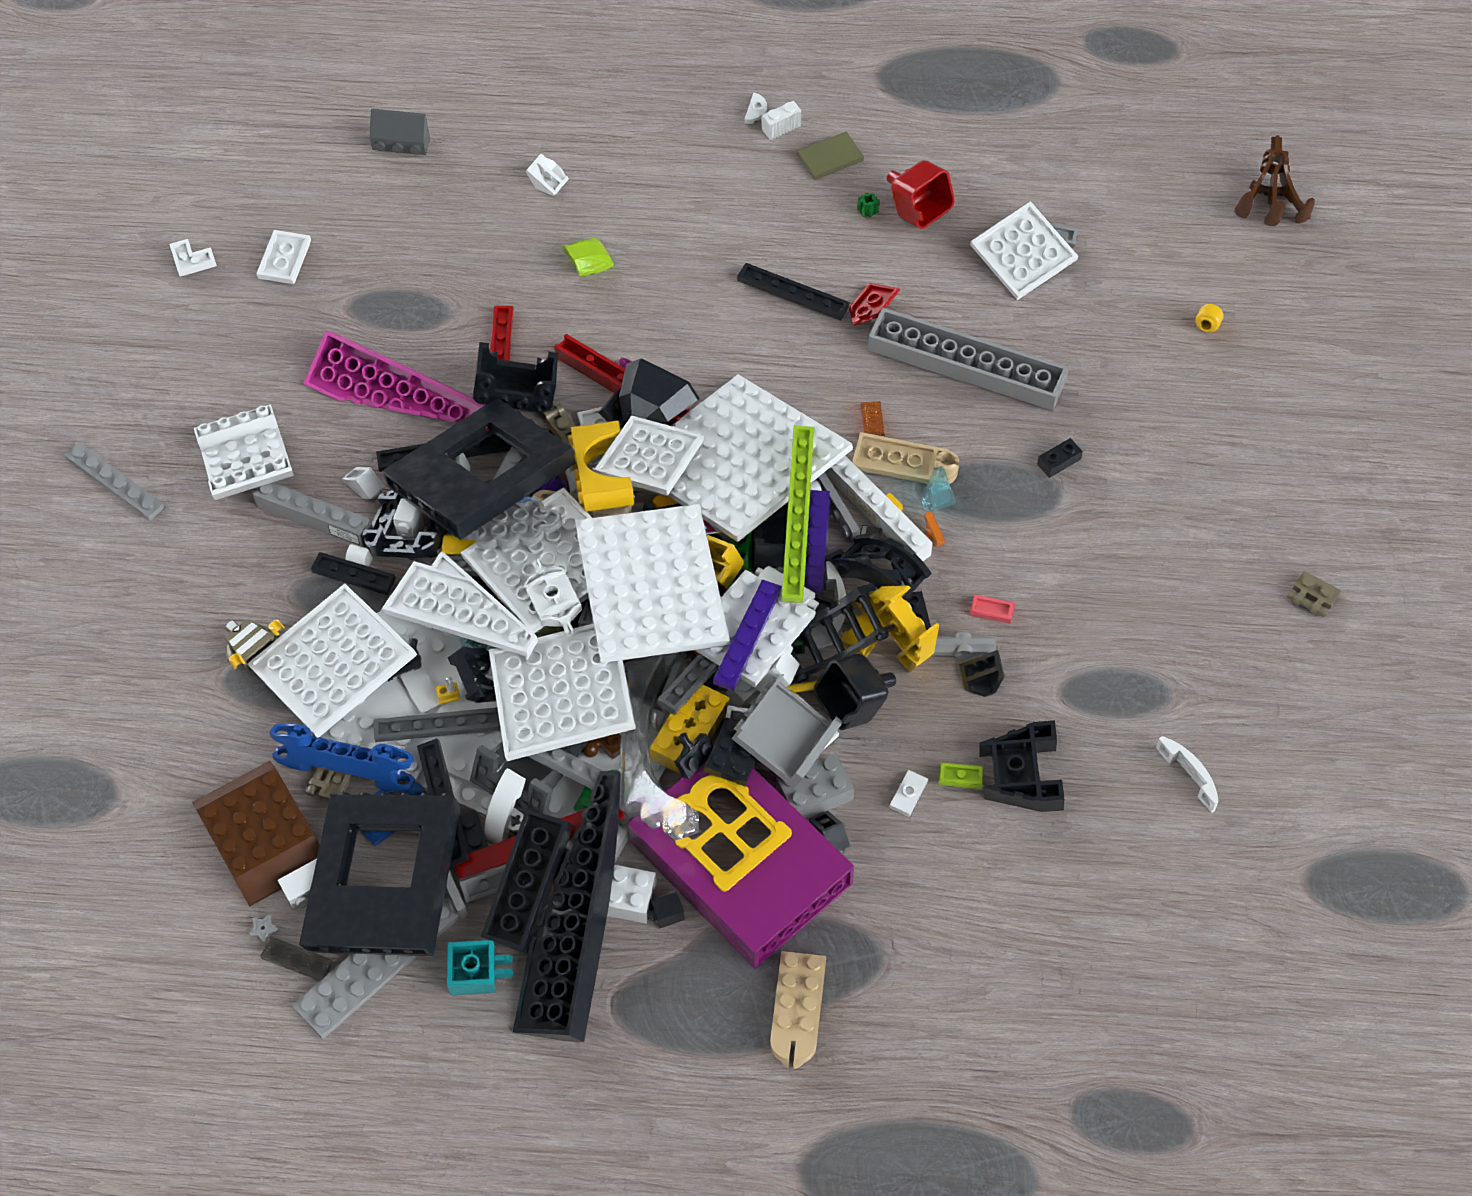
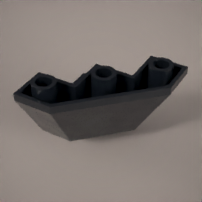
(654, 392)

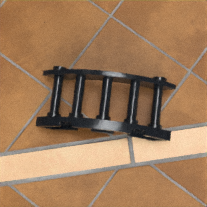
(825, 617)

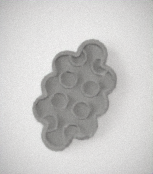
(517, 525)

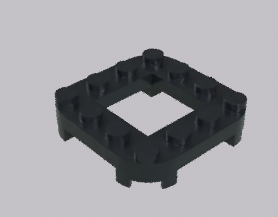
(382, 544)

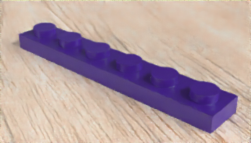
(747, 635)

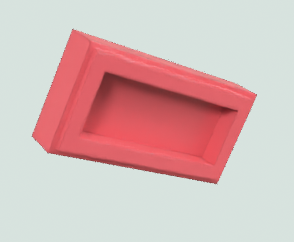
(992, 609)

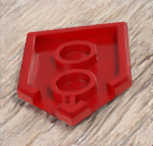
(871, 301)

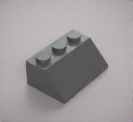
(399, 131)

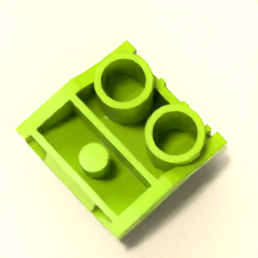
(588, 256)

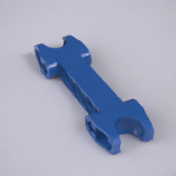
(376, 763)

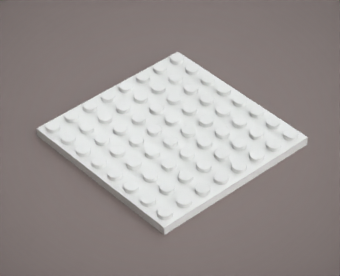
(746, 456)

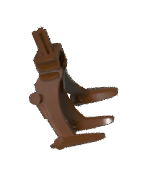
(1274, 216)

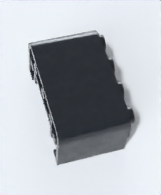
(516, 383)

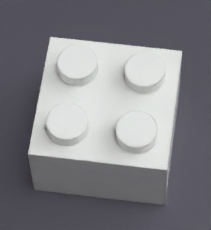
(631, 894)

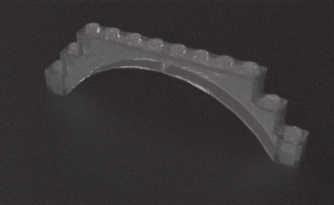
(639, 787)

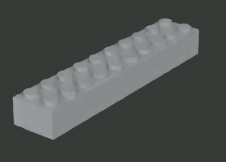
(967, 358)

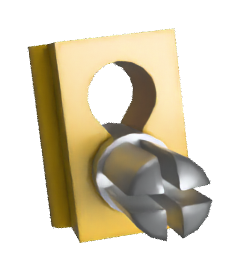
(448, 692)

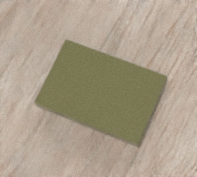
(830, 155)

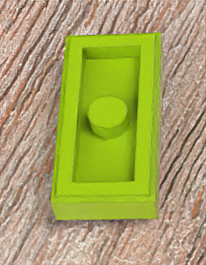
(961, 775)

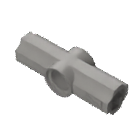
(964, 645)

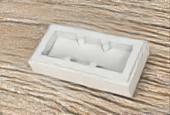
(908, 793)

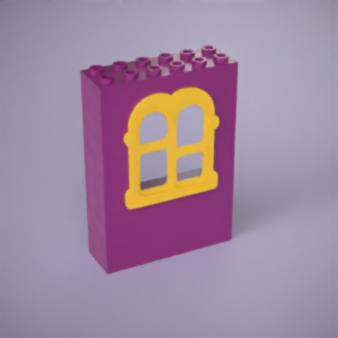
(766, 892)

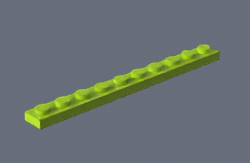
(798, 514)

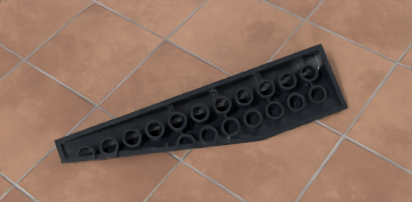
(570, 936)

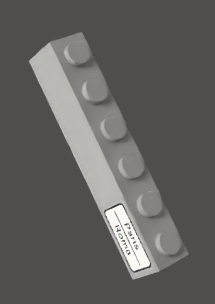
(312, 512)

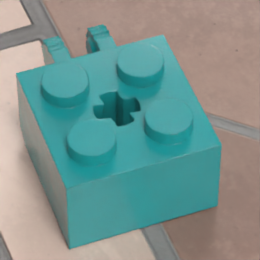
(482, 978)

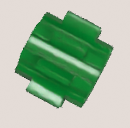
(868, 205)

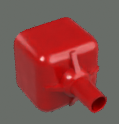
(922, 193)

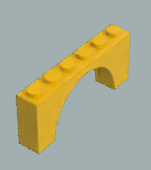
(594, 489)

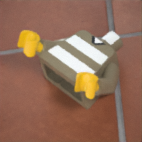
(249, 640)

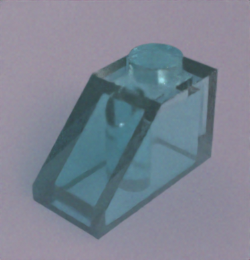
(938, 491)

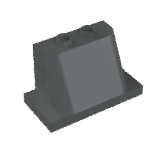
(539, 781)

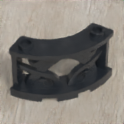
(857, 563)
(469, 664)

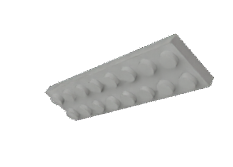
(354, 983)

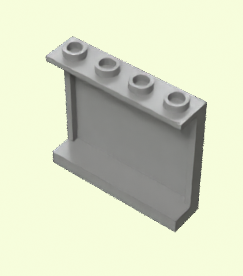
(784, 732)

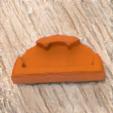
(933, 531)

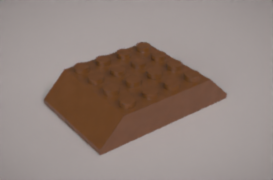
(258, 830)

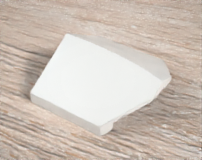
(546, 175)

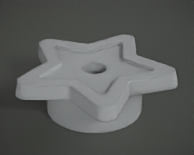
(267, 932)

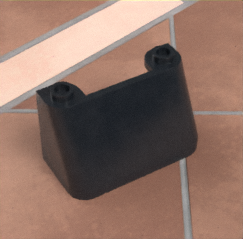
(770, 540)

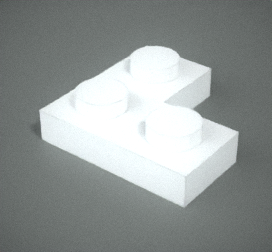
(191, 262)

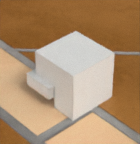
(784, 665)

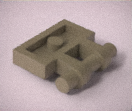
(1316, 590)
(333, 784)

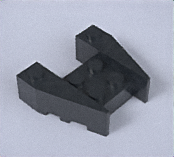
(1018, 771)

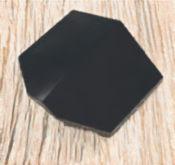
(983, 674)

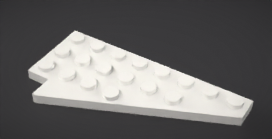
(455, 603)

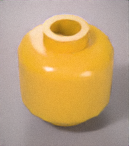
(1209, 318)

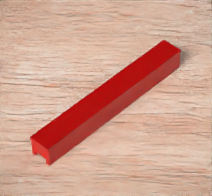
(596, 367)

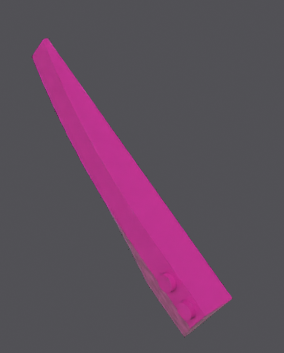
(370, 378)

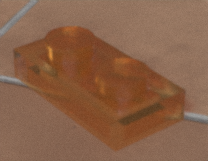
(872, 418)

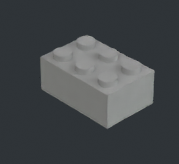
(820, 789)

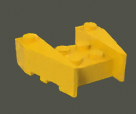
(909, 630)

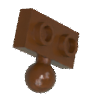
(609, 744)

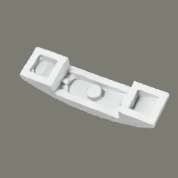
(834, 582)
(1173, 751)
(502, 806)

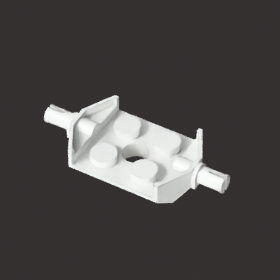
(556, 609)

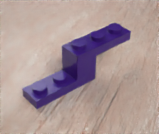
(817, 539)

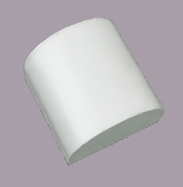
(359, 555)

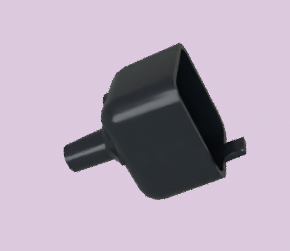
(852, 690)

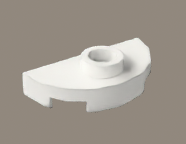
(756, 108)

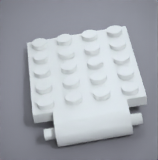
(780, 631)

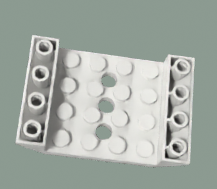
(243, 452)

